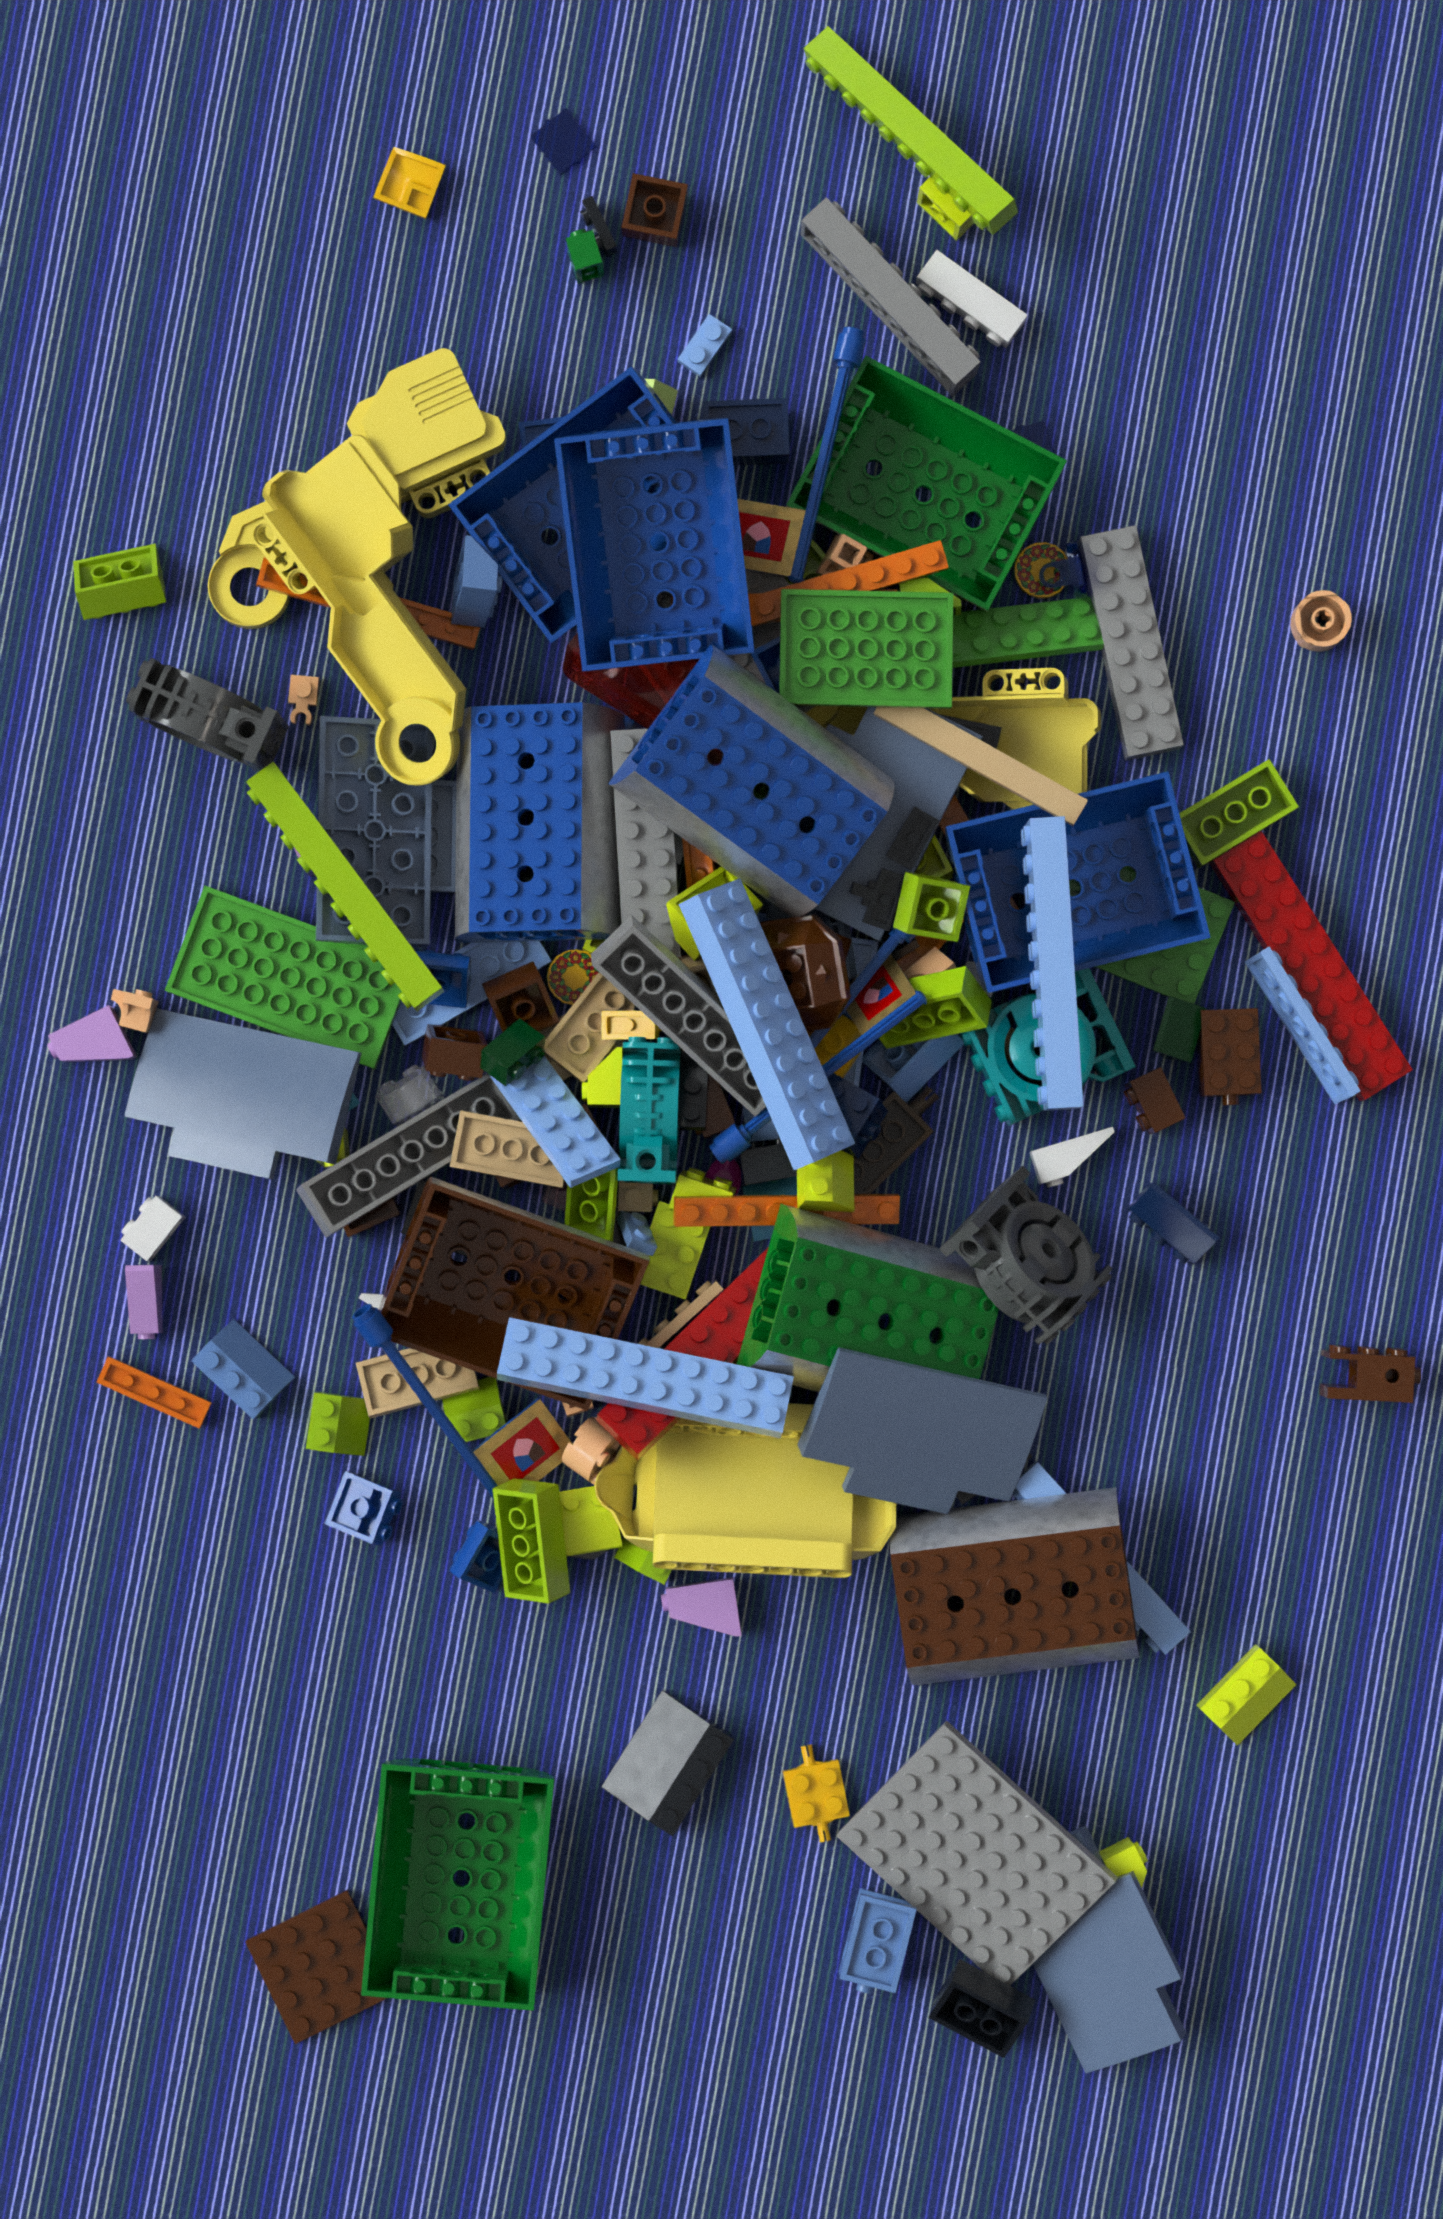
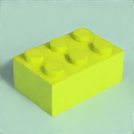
(676, 1254)

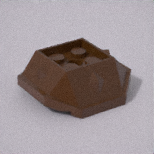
(817, 967)

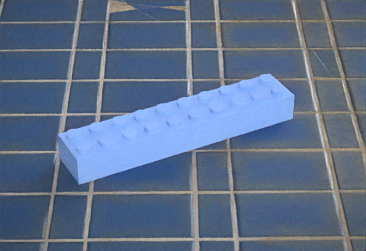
(1053, 963)
(766, 1023)
(644, 1377)

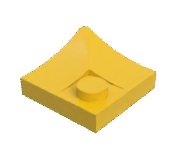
(409, 182)

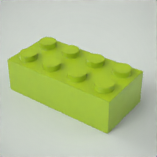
(1236, 813)
(953, 1007)
(531, 1540)

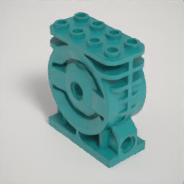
(1017, 1097)
(649, 1111)

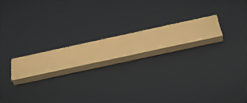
(986, 761)

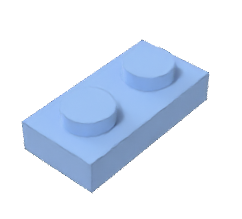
(704, 345)
(636, 1232)

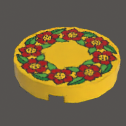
(1029, 565)
(570, 975)

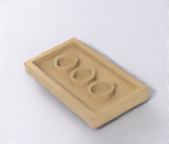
(577, 1038)
(502, 1150)
(684, 1314)
(388, 1392)

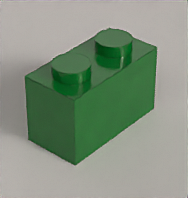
(584, 255)

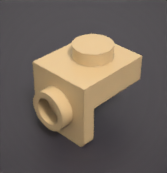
(637, 1197)

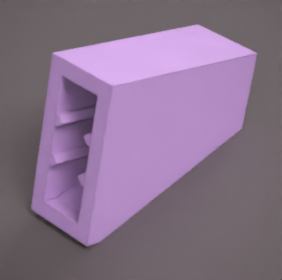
(92, 1039)
(144, 1299)
(705, 1604)

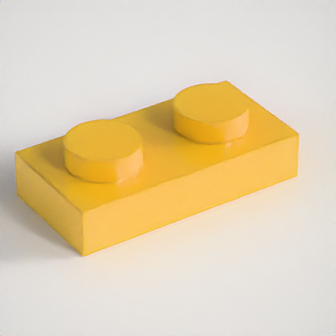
(627, 1024)

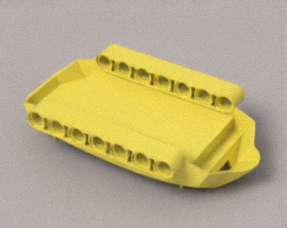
(742, 1503)

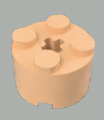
(1329, 608)
(590, 1450)

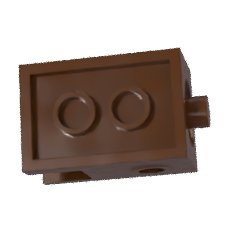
(1229, 1054)
(1374, 1374)

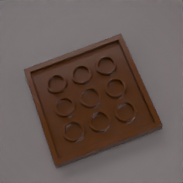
(315, 1965)

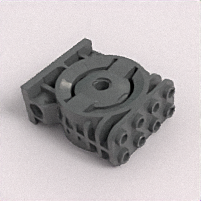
(206, 715)
(1029, 1258)

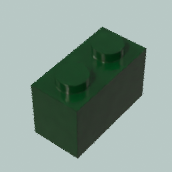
(513, 1052)

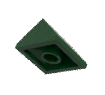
(1178, 1030)

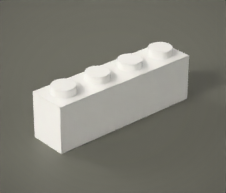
(971, 299)

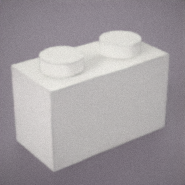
(152, 1227)

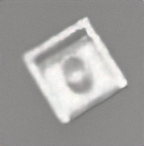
(409, 1095)

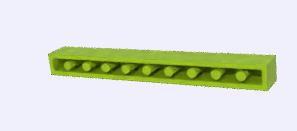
(910, 131)
(344, 886)

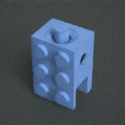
(877, 1941)

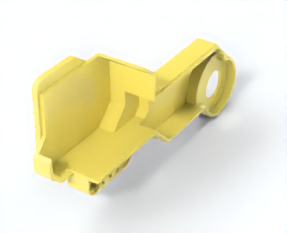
(426, 435)
(344, 534)
(1036, 724)

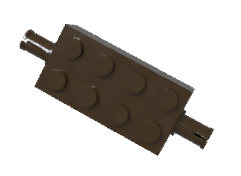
(899, 1137)

